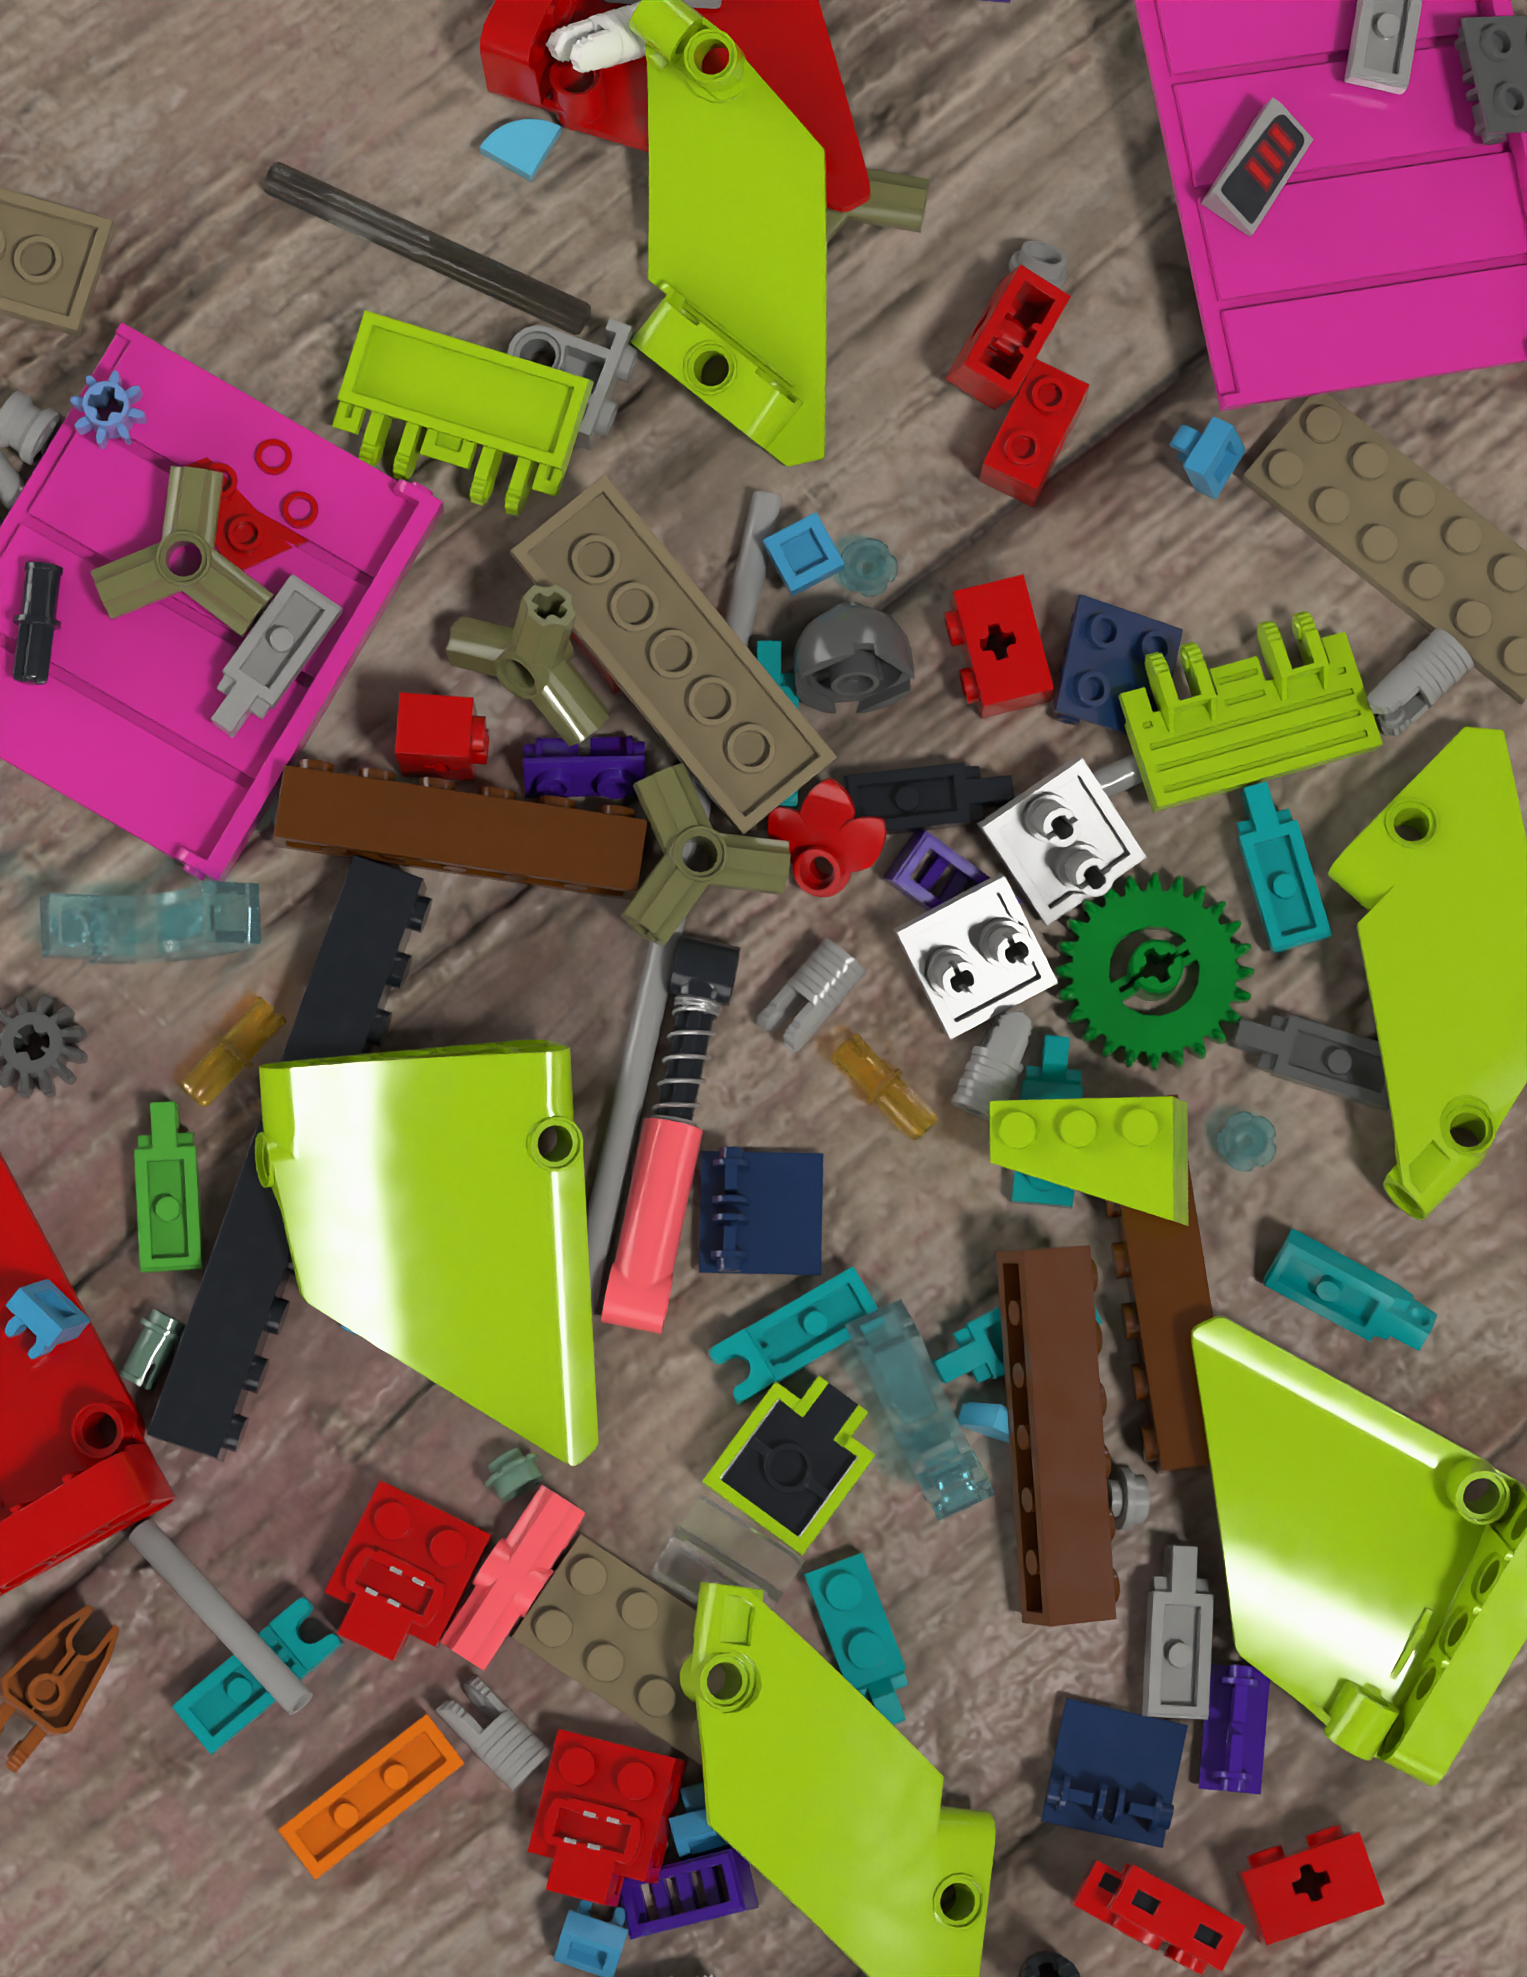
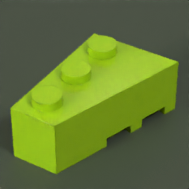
(1103, 1147)

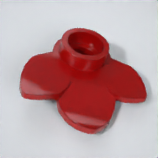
(829, 830)

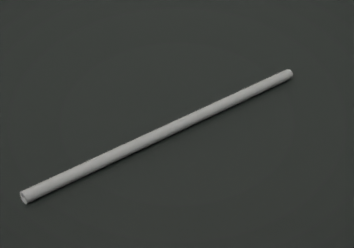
(660, 960)

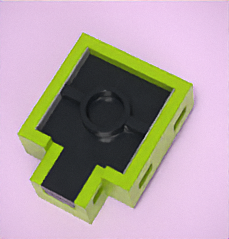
(793, 1462)

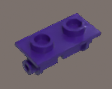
(559, 771)
(1234, 1730)

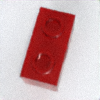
(1007, 337)
(1034, 432)
(1006, 612)
(440, 737)
(1346, 1890)

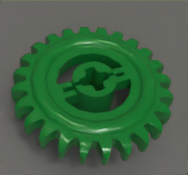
(1204, 943)

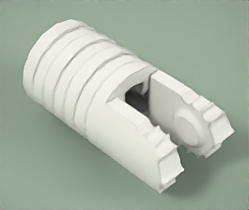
(598, 41)

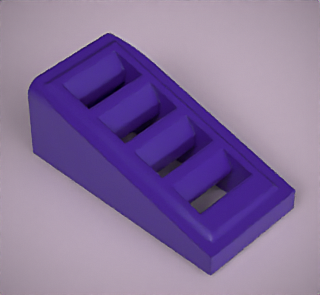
(909, 858)
(738, 1882)

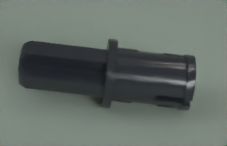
(36, 623)

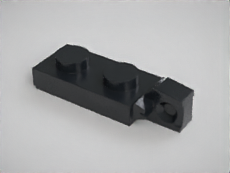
(928, 796)

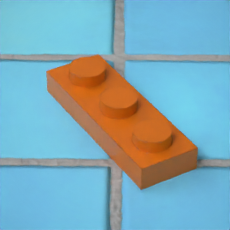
(371, 1796)

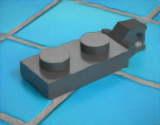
(1317, 1058)

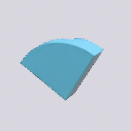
(522, 145)
(985, 1419)

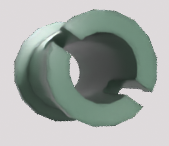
(152, 1349)

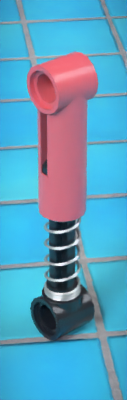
(669, 1142)

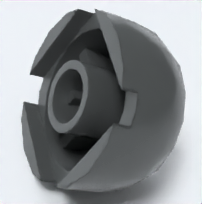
(851, 658)

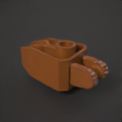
(46, 1696)

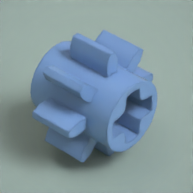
(99, 396)

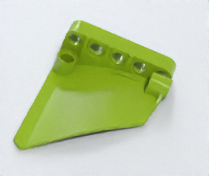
(440, 1222)
(1357, 1556)

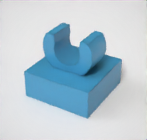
(1209, 456)
(803, 554)
(46, 1314)
(690, 1830)
(592, 1942)

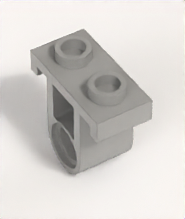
(589, 361)

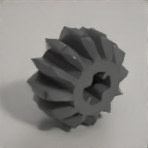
(51, 1029)

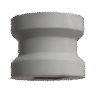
(27, 427)

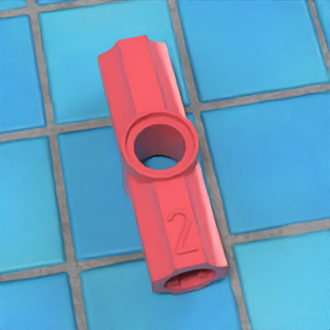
(513, 1577)

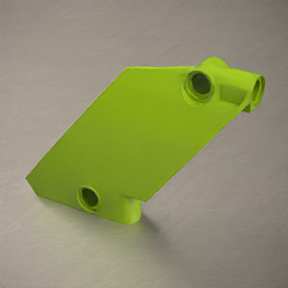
(734, 236)
(1446, 959)
(833, 1797)

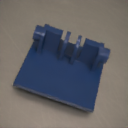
(1108, 659)
(760, 1212)
(1114, 1773)

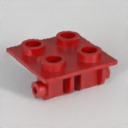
(244, 532)

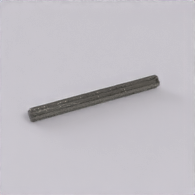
(427, 248)

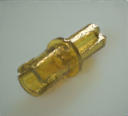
(232, 1052)
(884, 1087)

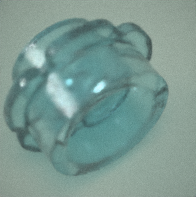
(872, 552)
(1258, 1129)

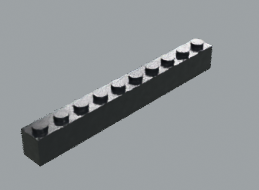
(251, 1256)

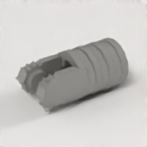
(1419, 681)
(818, 982)
(994, 1064)
(505, 1744)

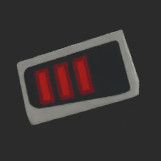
(1258, 168)

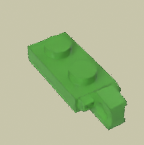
(168, 1195)

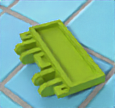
(461, 398)
(1244, 727)

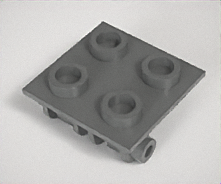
(1496, 62)

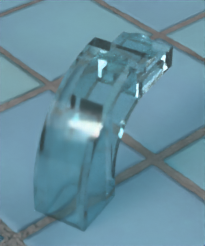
(152, 928)
(918, 1410)

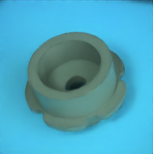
(513, 1475)

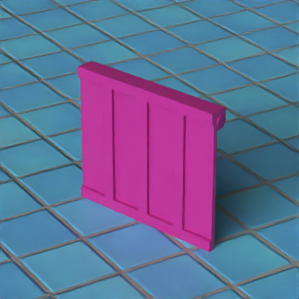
(1392, 235)
(135, 695)

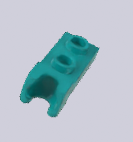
(796, 1334)
(234, 1697)

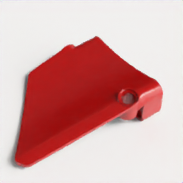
(779, 39)
(56, 1472)

